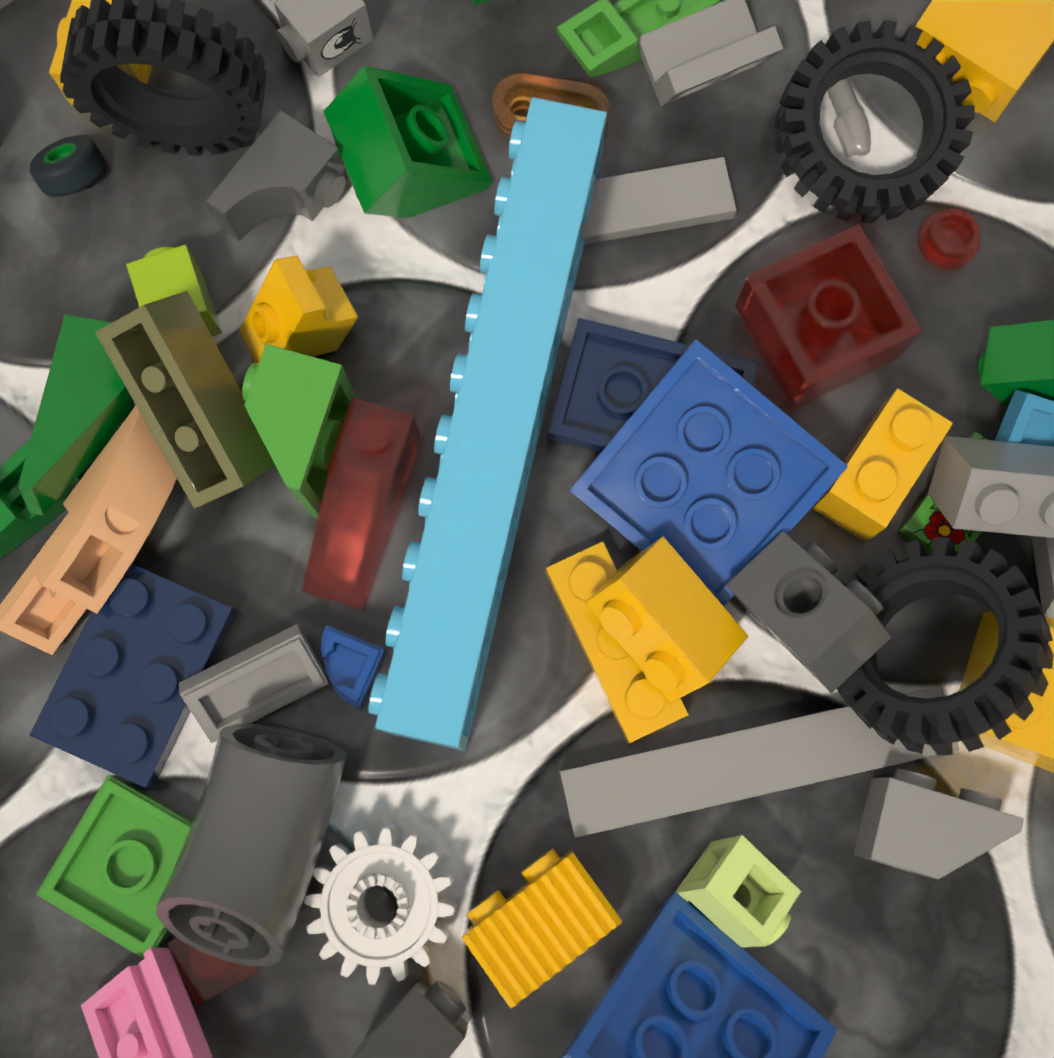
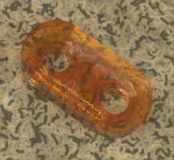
(518, 89)

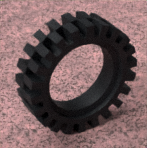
(171, 40)
(920, 75)
(1002, 687)

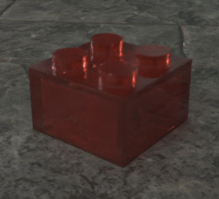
(826, 316)

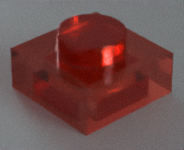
(207, 974)

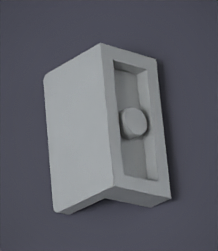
(705, 50)

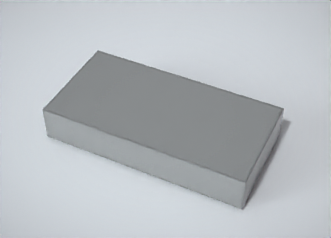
(254, 682)

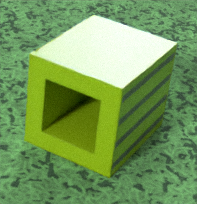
(171, 272)

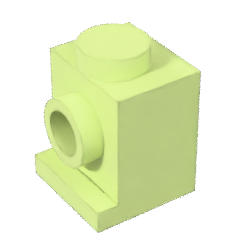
(762, 891)

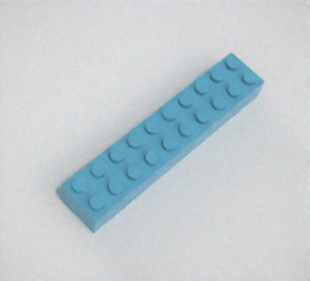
(494, 430)

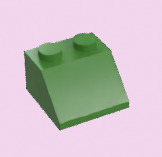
(299, 416)

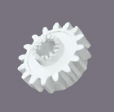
(351, 926)

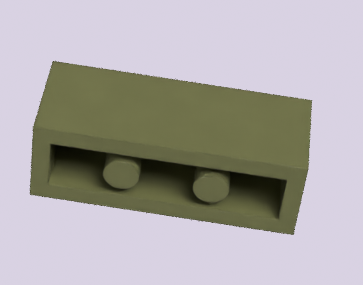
(187, 397)

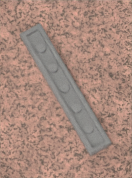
(729, 768)

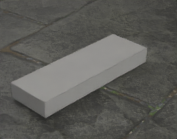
(659, 200)

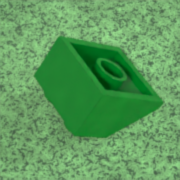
(405, 143)

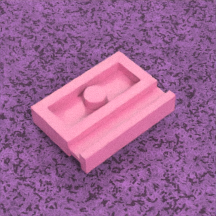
(145, 1013)

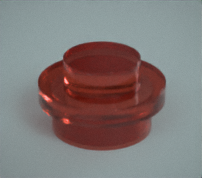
(949, 239)

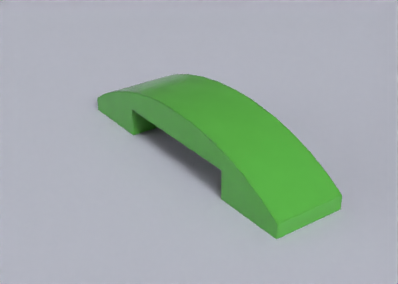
(608, 34)

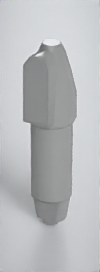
(851, 122)

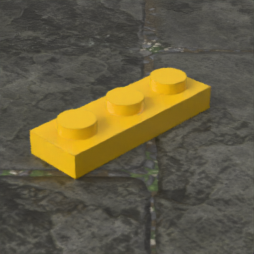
(632, 698)

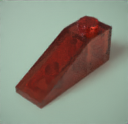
(360, 501)

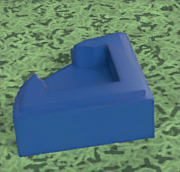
(350, 665)

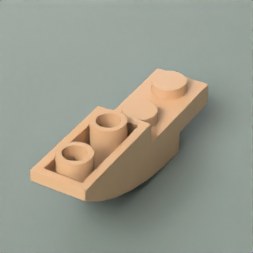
(95, 542)

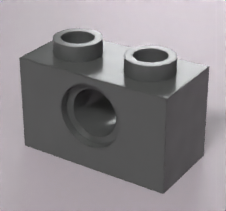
(832, 636)

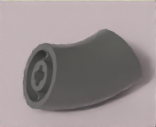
(253, 843)

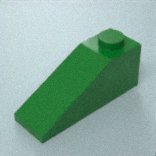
(76, 415)

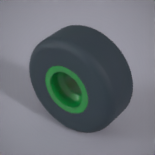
(67, 166)

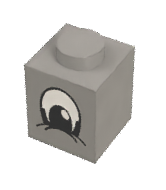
(322, 31)

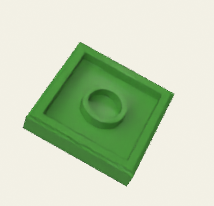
(119, 865)

